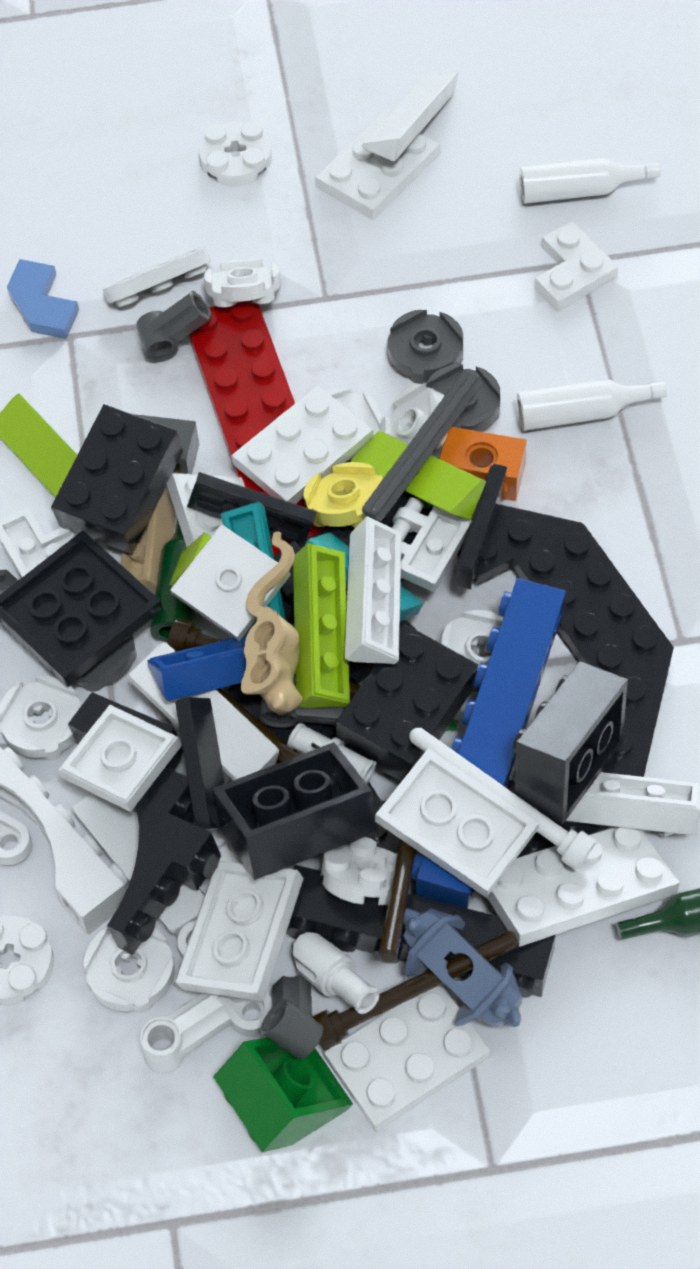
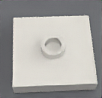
(222, 578)
(120, 758)

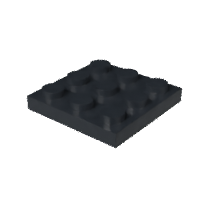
(76, 607)

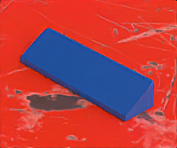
(199, 668)

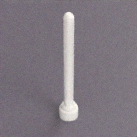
(570, 844)

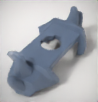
(486, 993)

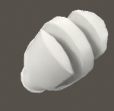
(332, 972)

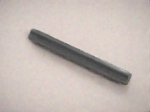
(422, 446)

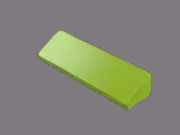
(36, 444)
(434, 483)
(321, 626)

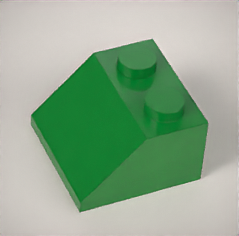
(279, 1094)

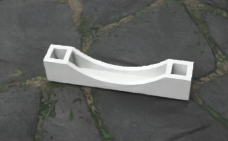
(82, 879)

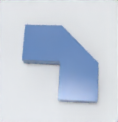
(41, 312)

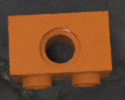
(473, 449)

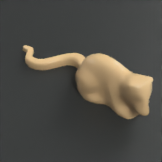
(272, 643)

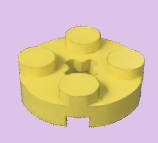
(330, 495)

